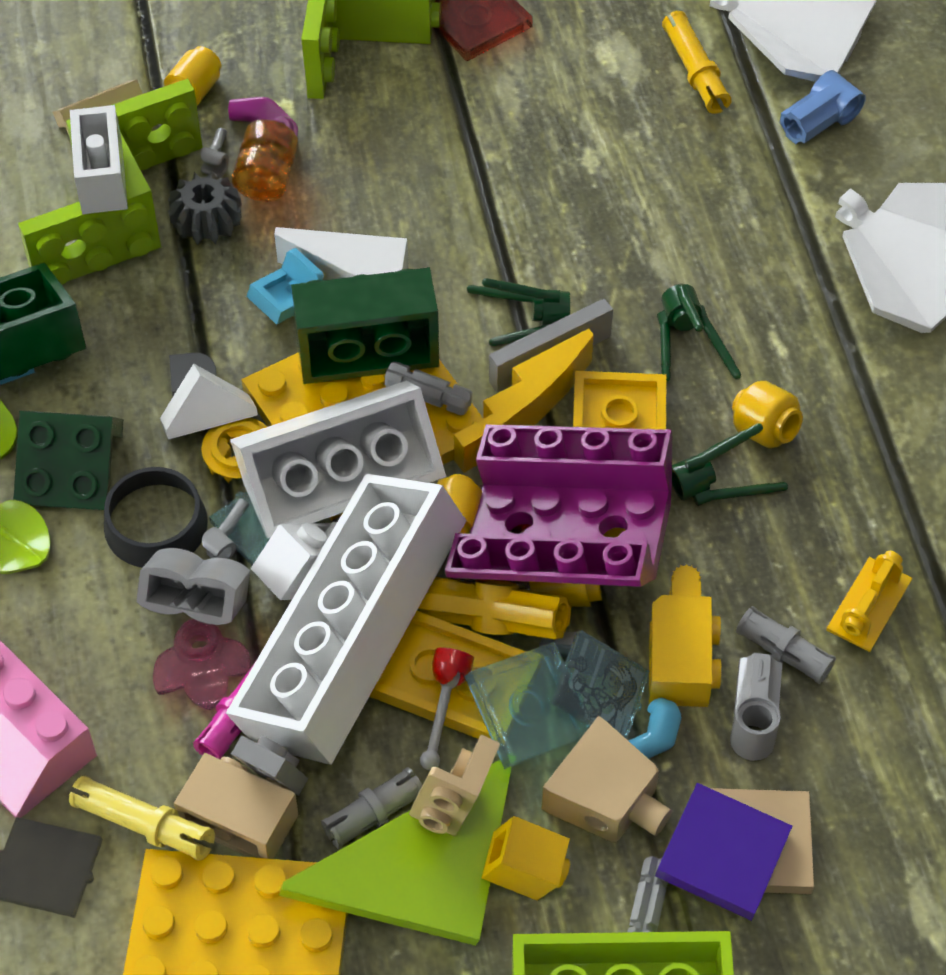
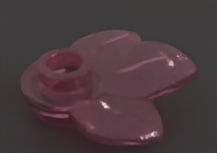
(201, 670)

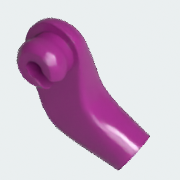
(259, 108)

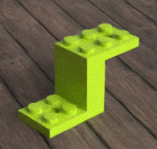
(359, 20)
(126, 233)

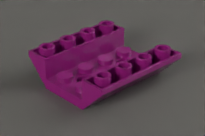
(571, 492)

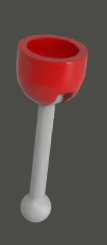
(449, 670)

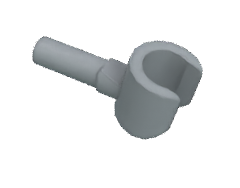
(213, 158)
(216, 539)

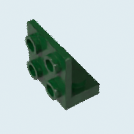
(64, 459)

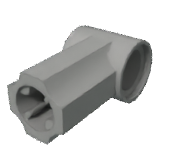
(757, 706)

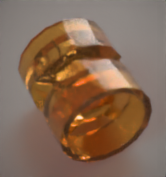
(265, 160)

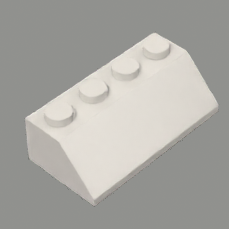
(317, 460)

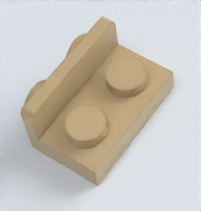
(448, 796)

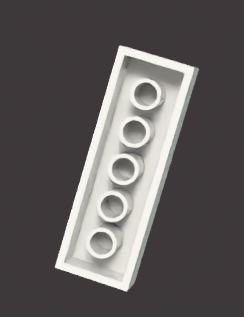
(347, 617)

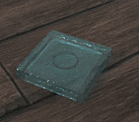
(517, 705)

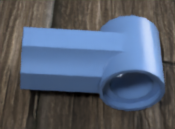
(829, 101)

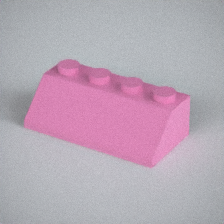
(38, 738)

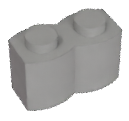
(201, 588)

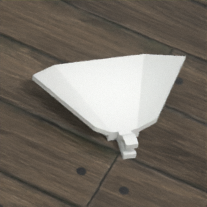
(801, 35)
(901, 252)

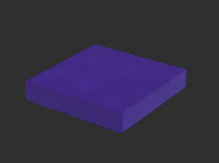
(723, 851)

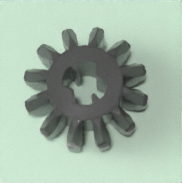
(205, 208)

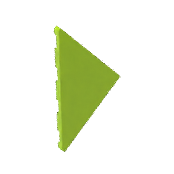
(413, 874)

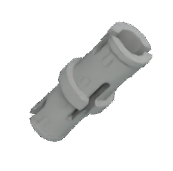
(785, 644)
(372, 808)

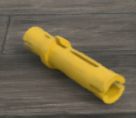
(702, 73)

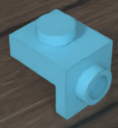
(274, 293)

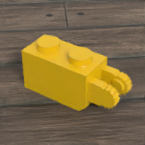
(682, 643)

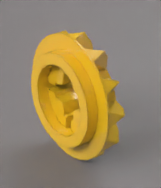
(217, 451)

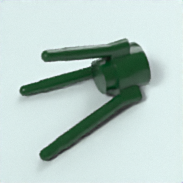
(547, 305)
(685, 313)
(696, 474)

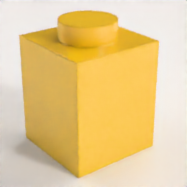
(527, 858)

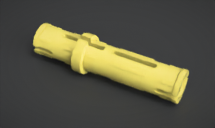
(159, 825)

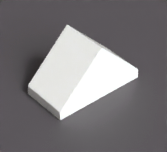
(204, 403)

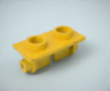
(871, 601)

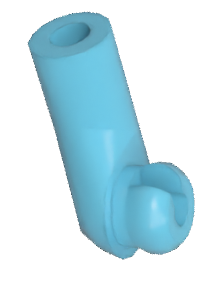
(661, 730)

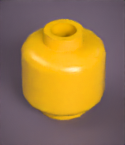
(772, 408)

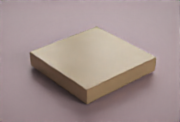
(795, 865)

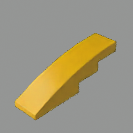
(534, 391)

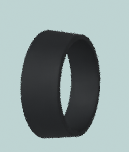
(138, 552)

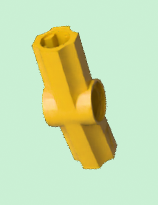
(497, 607)

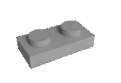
(270, 761)

